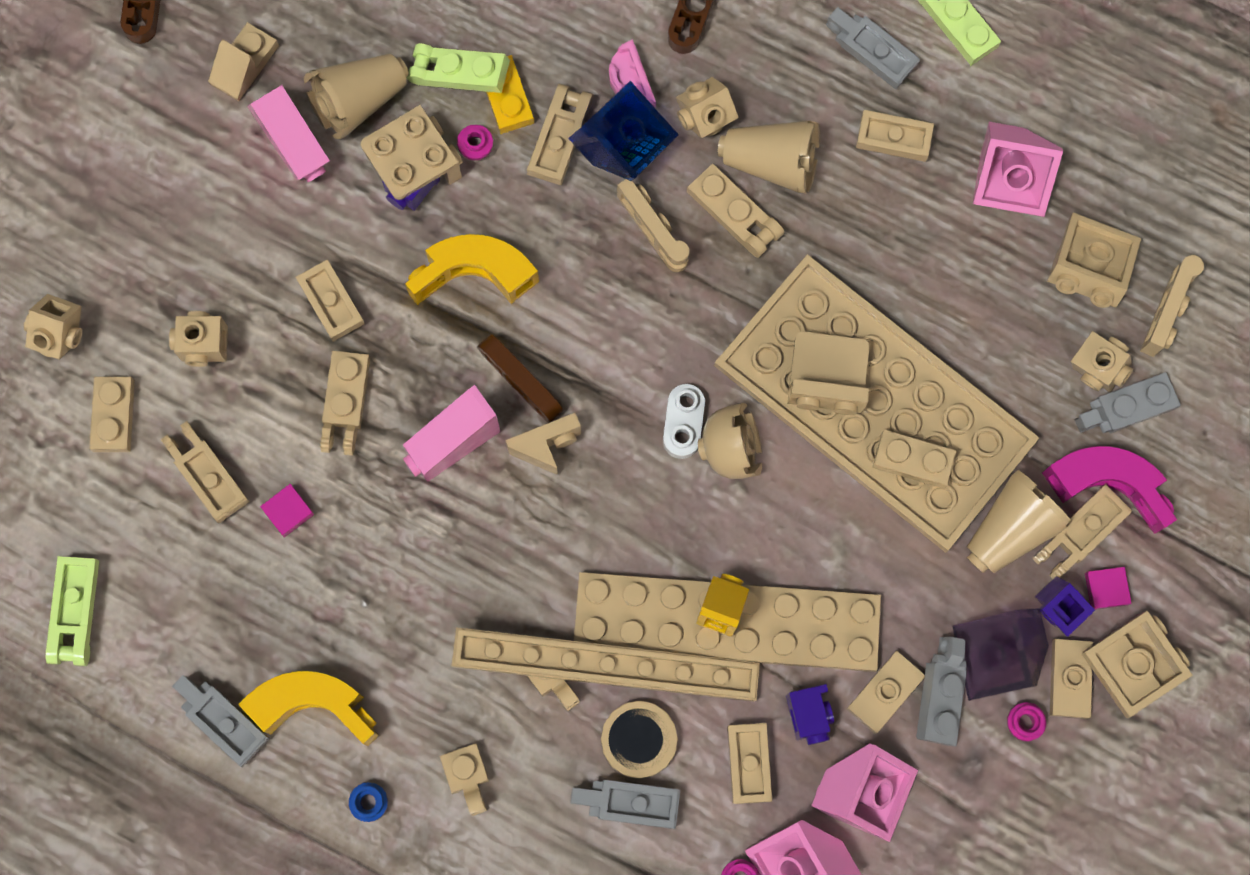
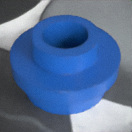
(357, 796)

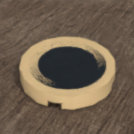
(639, 739)

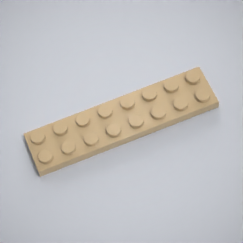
(774, 626)

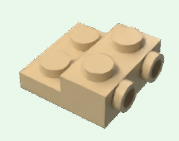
(1094, 261)
(1138, 663)

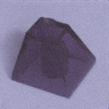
(1003, 652)

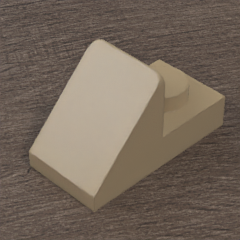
(242, 61)
(535, 444)

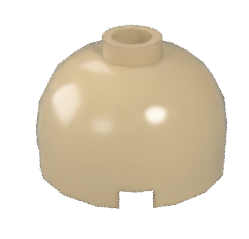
(731, 443)

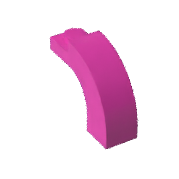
(1119, 471)

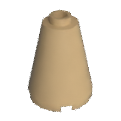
(354, 90)
(774, 152)
(1015, 525)

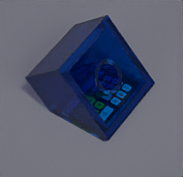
(624, 134)

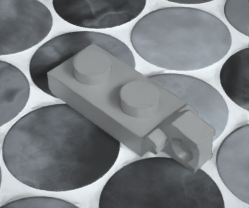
(873, 47)
(1130, 405)
(943, 693)
(221, 720)
(630, 803)

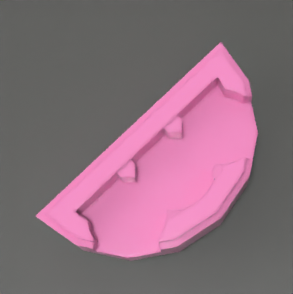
(628, 67)

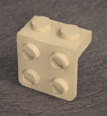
(411, 153)
(829, 373)

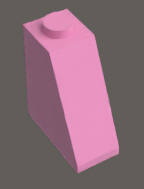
(289, 134)
(451, 435)

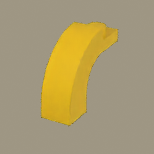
(473, 256)
(288, 693)

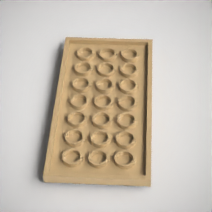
(907, 395)

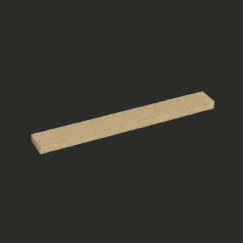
(605, 664)

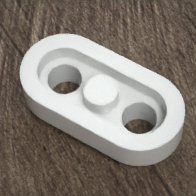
(683, 420)

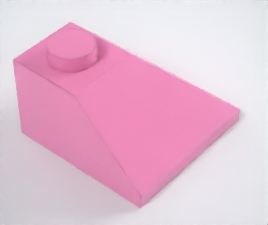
(1016, 170)
(866, 791)
(802, 851)

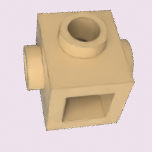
(706, 107)
(53, 326)
(199, 338)
(1097, 351)

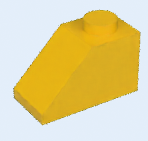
(723, 604)

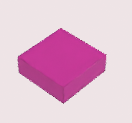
(287, 510)
(1108, 588)

